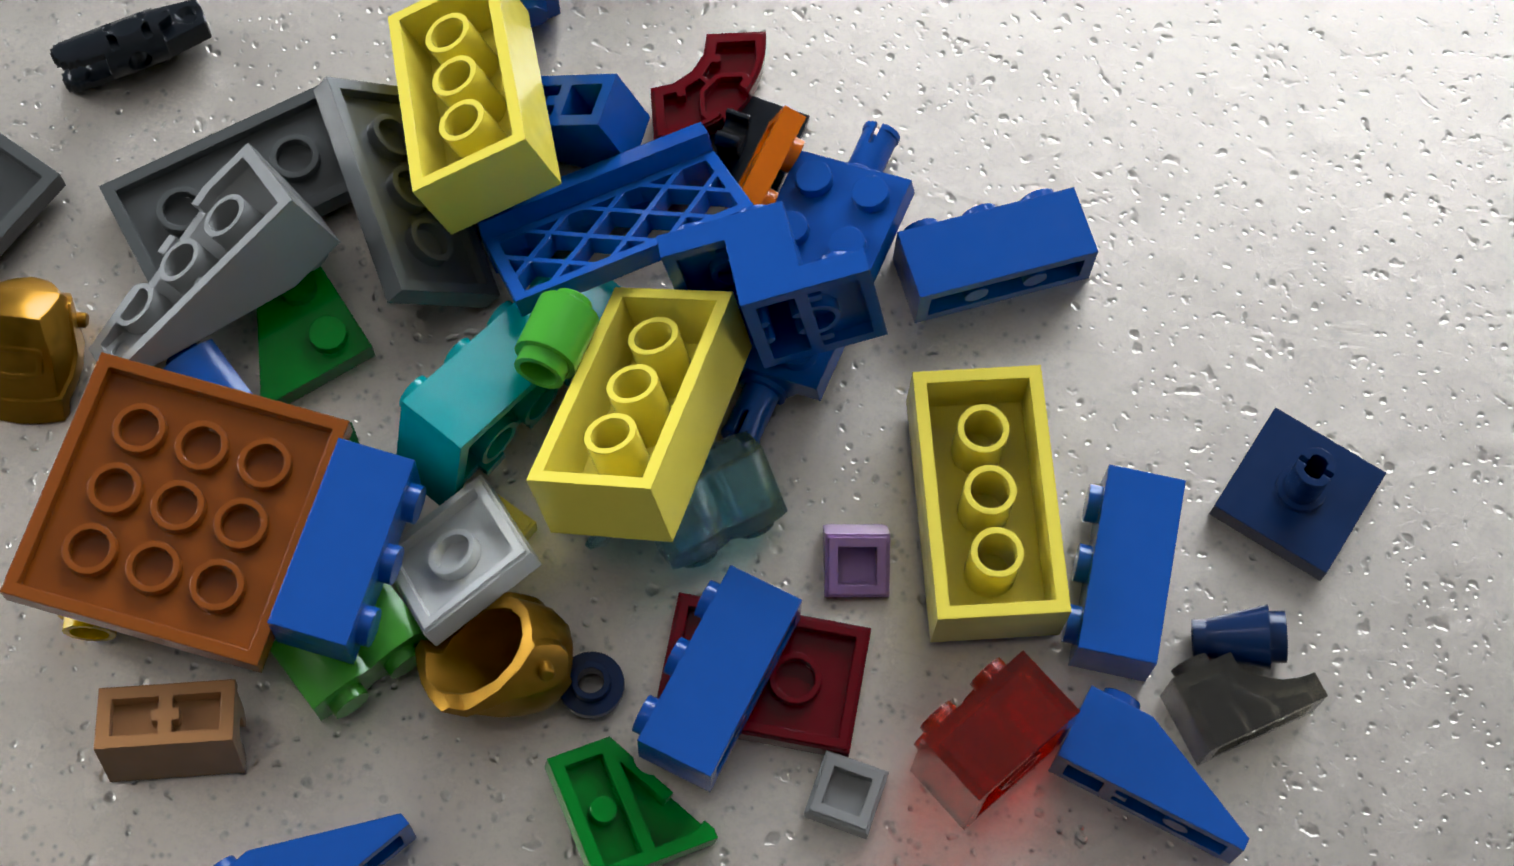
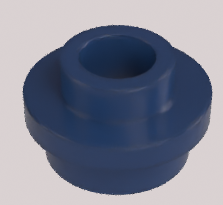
(600, 702)

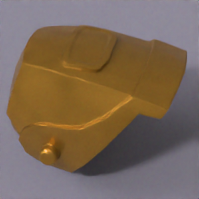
(38, 351)
(501, 662)

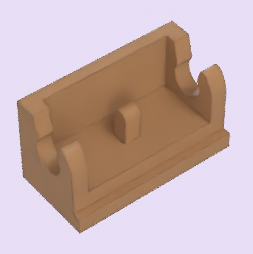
(170, 730)

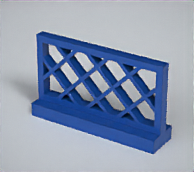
(616, 192)

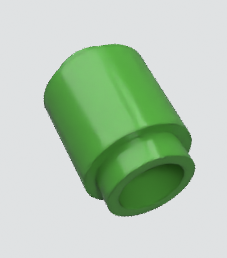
(555, 337)

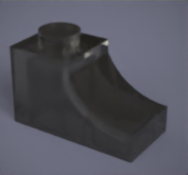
(1227, 706)

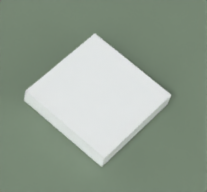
(461, 560)

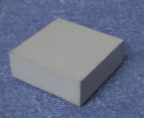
(846, 794)

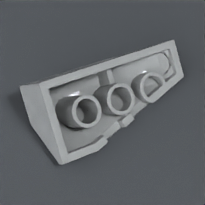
(237, 254)

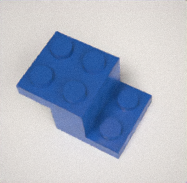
(786, 303)

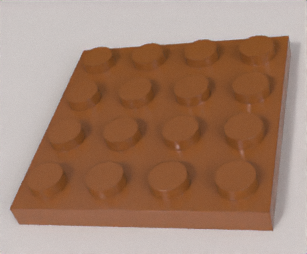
(174, 511)

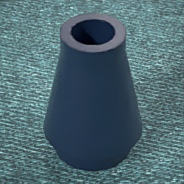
(1251, 635)

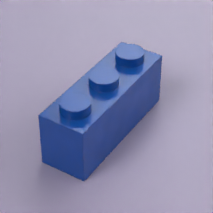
(994, 253)
(347, 552)
(1124, 572)
(716, 677)

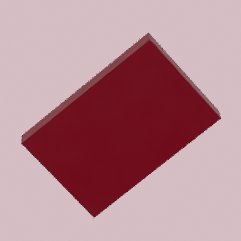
(812, 689)

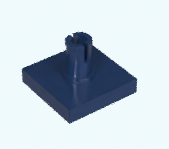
(1298, 494)

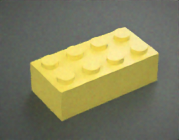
(472, 108)
(641, 414)
(987, 504)

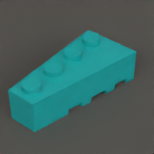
(475, 402)

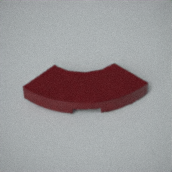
(720, 80)

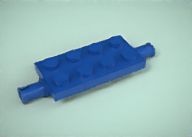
(829, 210)

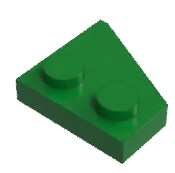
(307, 339)
(620, 811)

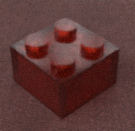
(992, 738)

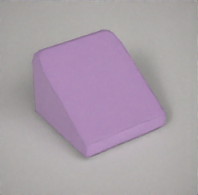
(856, 560)

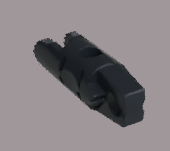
(129, 45)

